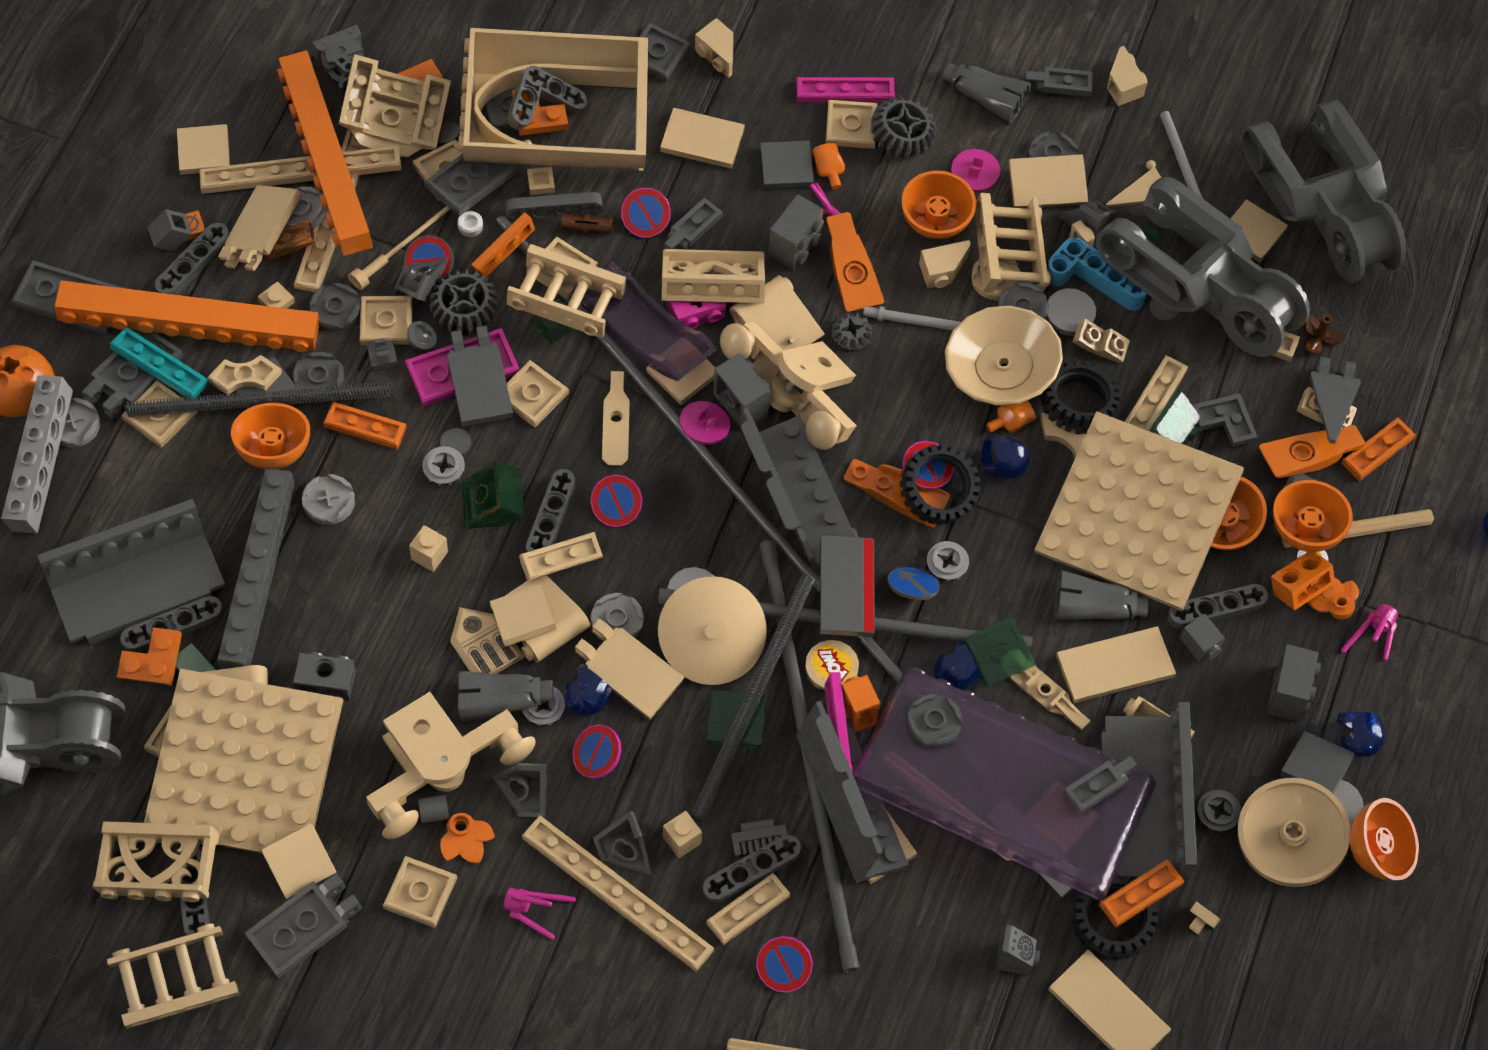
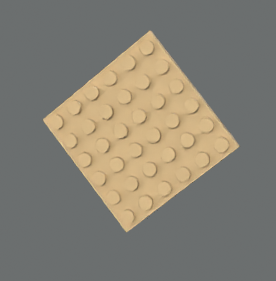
(1139, 510)
(243, 758)

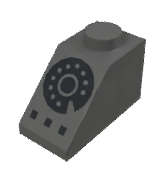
(1017, 952)

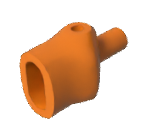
(829, 163)
(1012, 417)

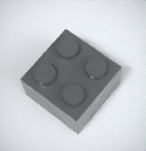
(796, 233)
(740, 387)
(1293, 683)

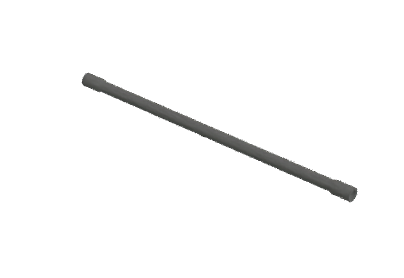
(881, 624)

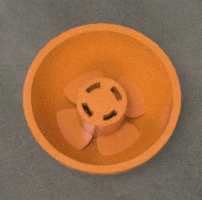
(938, 204)
(18, 378)
(270, 435)
(1312, 515)
(1249, 516)
(1384, 840)

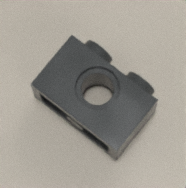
(337, 684)

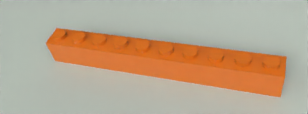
(325, 154)
(187, 316)

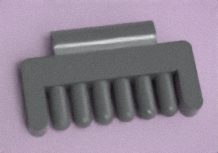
(756, 832)

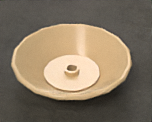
(1003, 337)

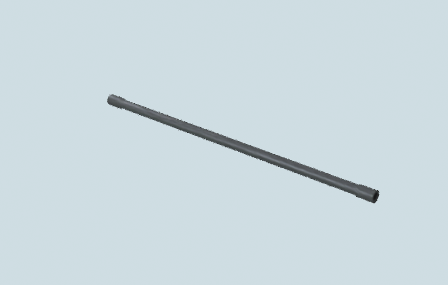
(846, 946)

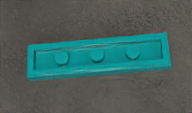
(159, 363)

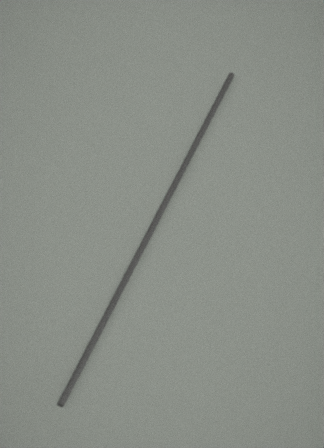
(722, 474)

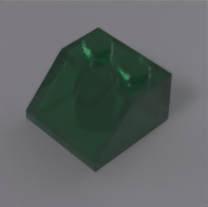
(1177, 420)
(493, 496)

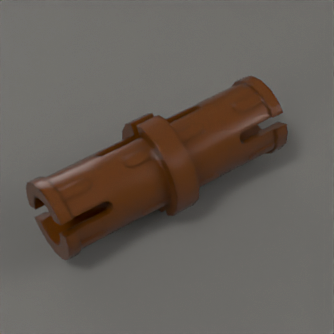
(574, 222)

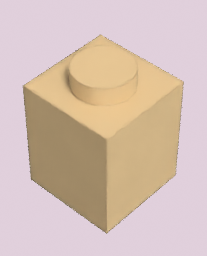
(428, 548)
(682, 834)

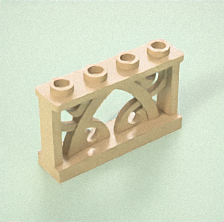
(713, 276)
(128, 836)

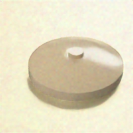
(712, 630)
(1293, 832)

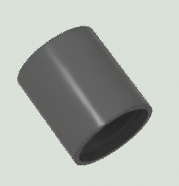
(433, 809)

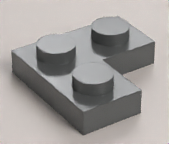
(1230, 414)

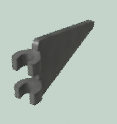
(1334, 395)

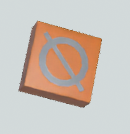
(195, 224)

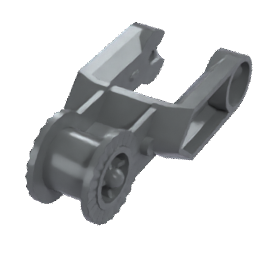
(1338, 202)
(1220, 277)
(56, 731)

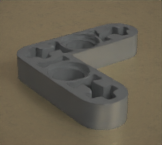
(535, 90)

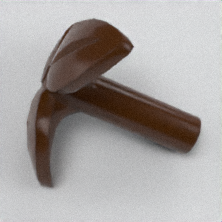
(1320, 332)

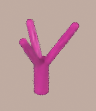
(829, 210)

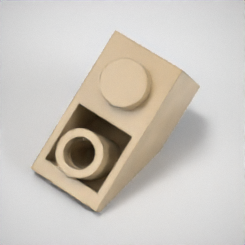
(716, 45)
(1125, 79)

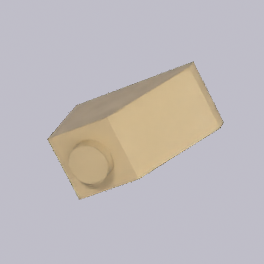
(943, 263)

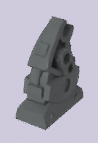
(338, 52)

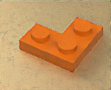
(545, 118)
(158, 664)

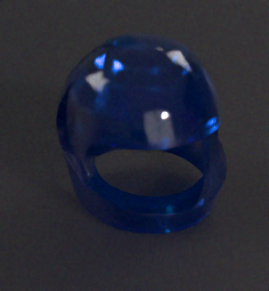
(1011, 457)
(958, 668)
(588, 693)
(1368, 733)

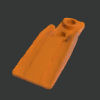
(852, 265)
(1309, 451)
(884, 486)

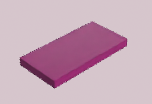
(432, 371)

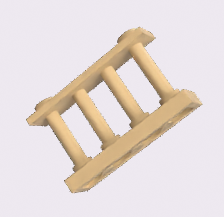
(990, 253)
(576, 272)
(193, 996)

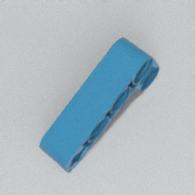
(1122, 291)

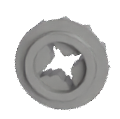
(436, 458)
(943, 551)
(545, 717)

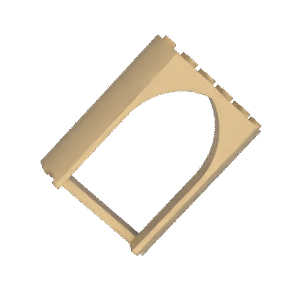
(578, 59)

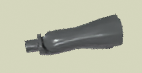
(996, 92)
(1089, 599)
(490, 694)

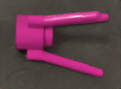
(1383, 621)
(519, 901)

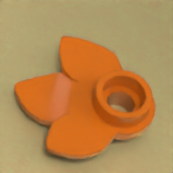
(1334, 596)
(466, 842)

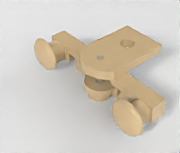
(809, 368)
(438, 757)

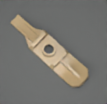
(616, 434)
(1055, 701)

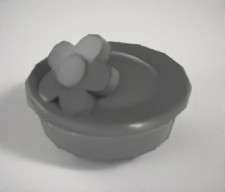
(421, 335)

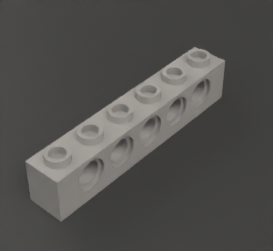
(37, 454)

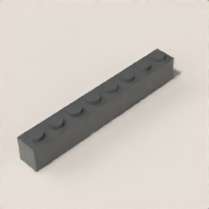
(256, 569)

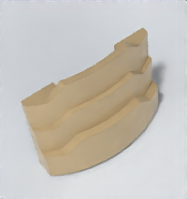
(393, 108)

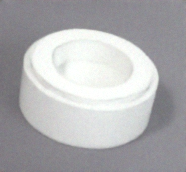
(470, 224)

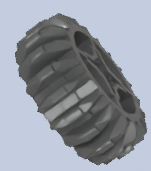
(899, 132)
(463, 309)

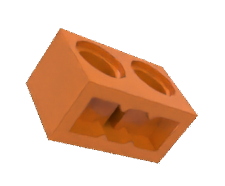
(1302, 580)
(860, 702)

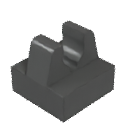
(382, 354)

